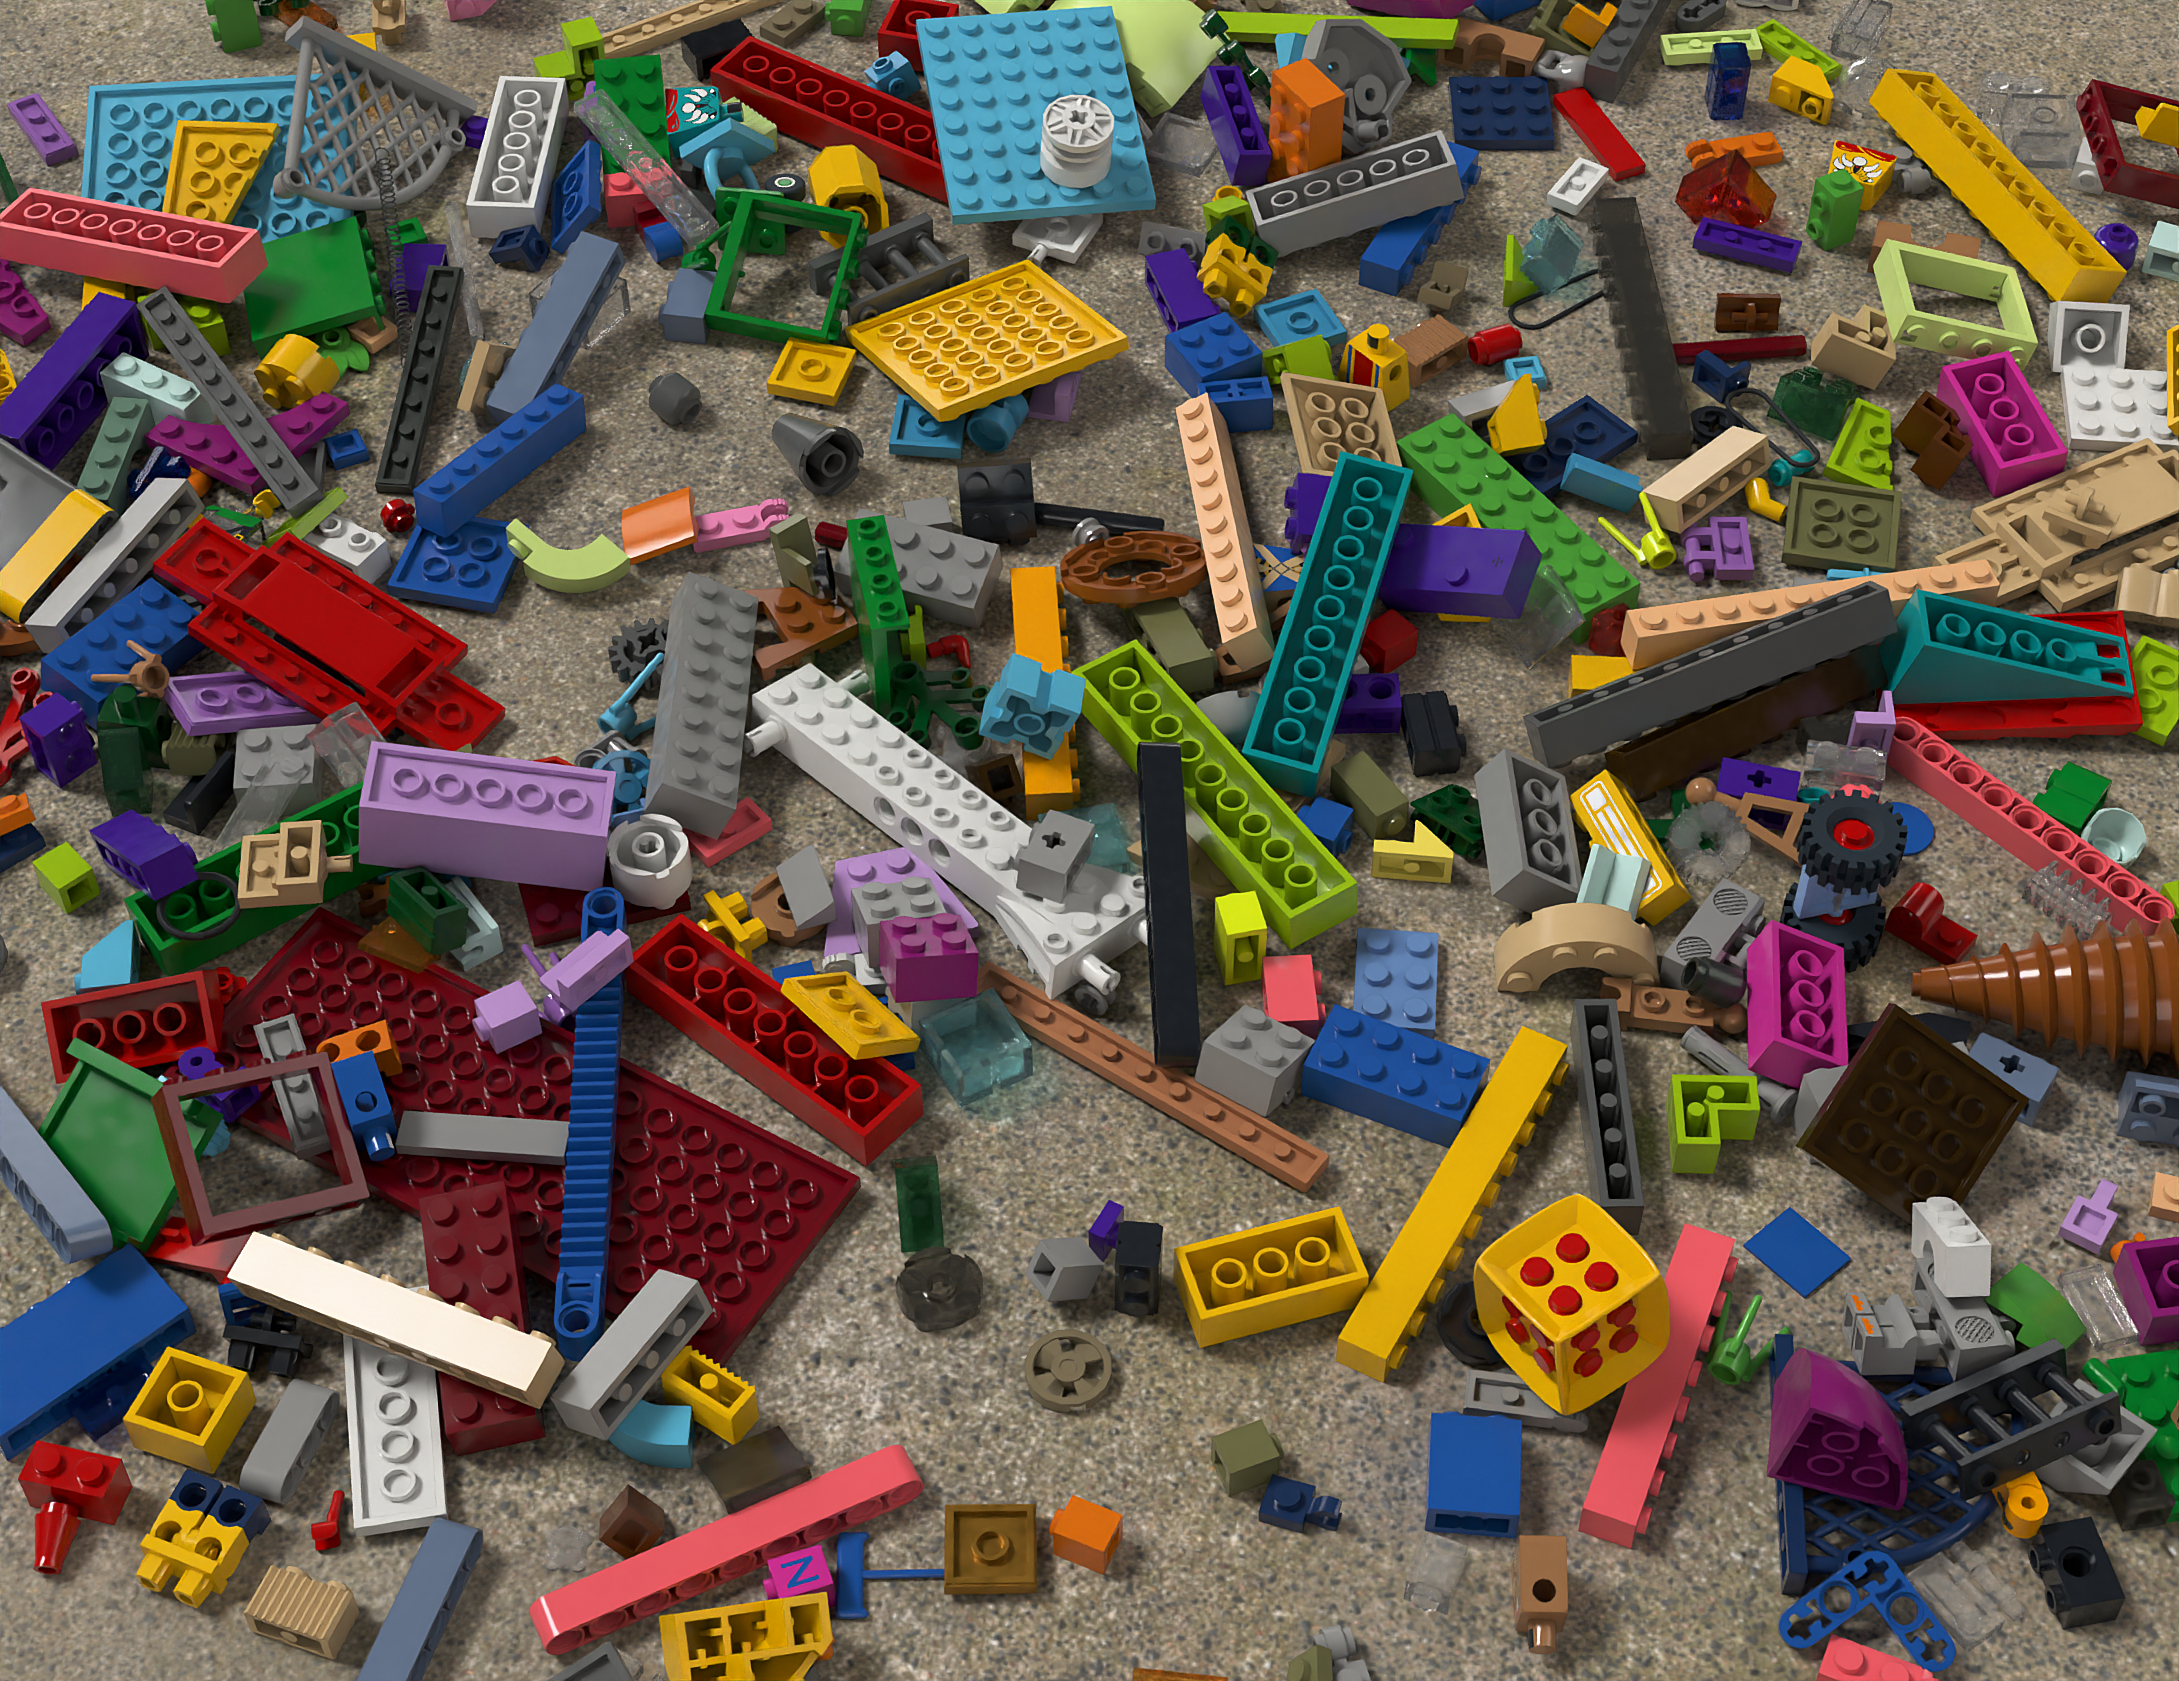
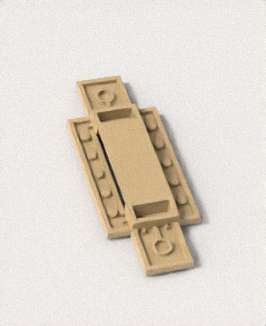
(2028, 558)

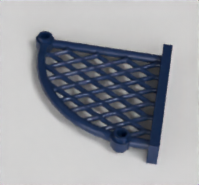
(1790, 1505)

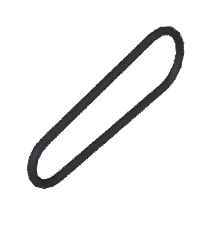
(1558, 316)
(1783, 416)

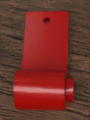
(176, 1249)

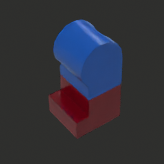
(656, 232)

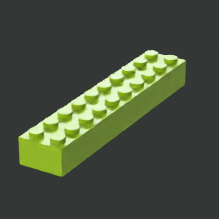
(1225, 799)

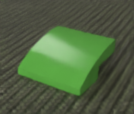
(2038, 1307)

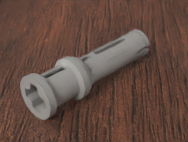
(1772, 1095)

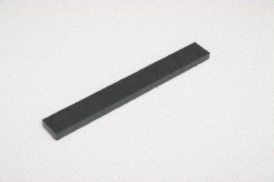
(419, 380)

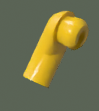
(1760, 502)

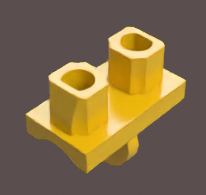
(723, 924)

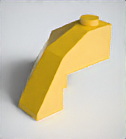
(747, 1640)

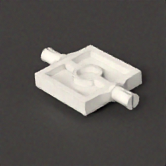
(1057, 236)

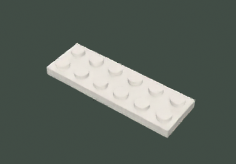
(393, 1440)

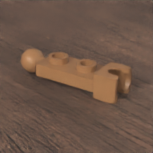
(1669, 1009)

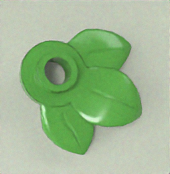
(344, 351)

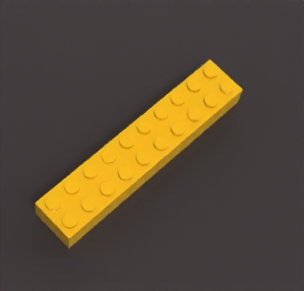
(1996, 187)

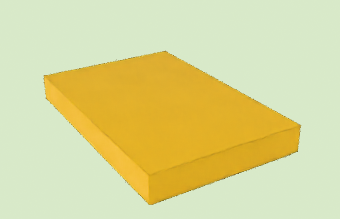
(850, 1015)

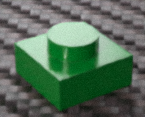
(410, 232)

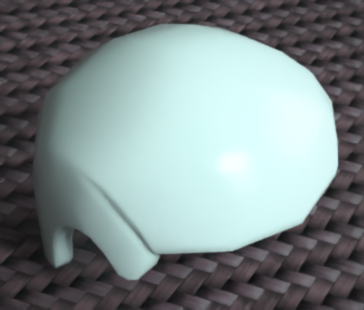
(2116, 835)

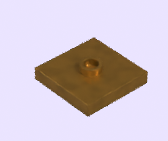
(990, 1549)

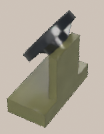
(798, 559)

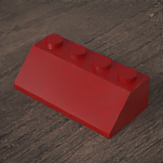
(138, 1021)

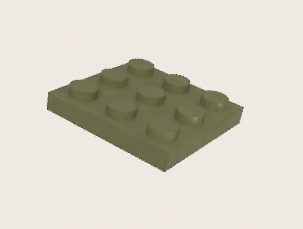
(1841, 526)

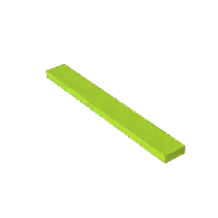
(1404, 32)

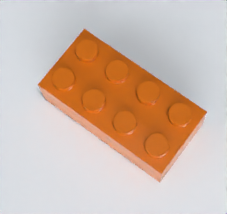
(1303, 121)

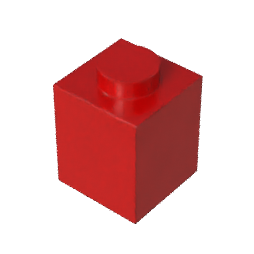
(1389, 642)

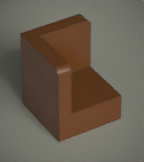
(631, 1523)

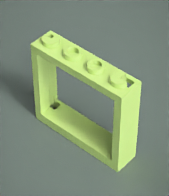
(1955, 273)

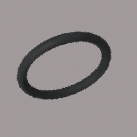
(161, 905)

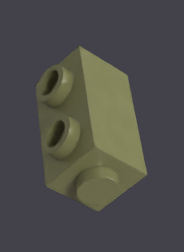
(1375, 799)

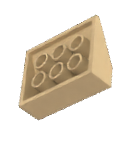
(1337, 418)

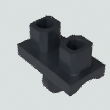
(285, 1348)

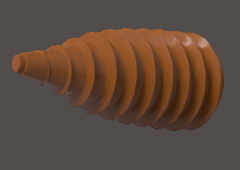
(2084, 991)

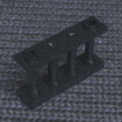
(1996, 1390)

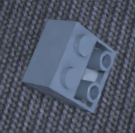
(2149, 1108)

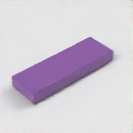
(42, 129)

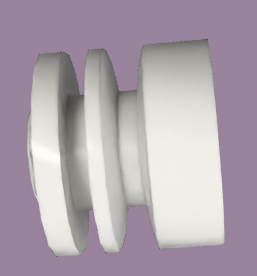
(1076, 141)

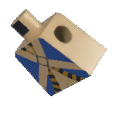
(1278, 573)

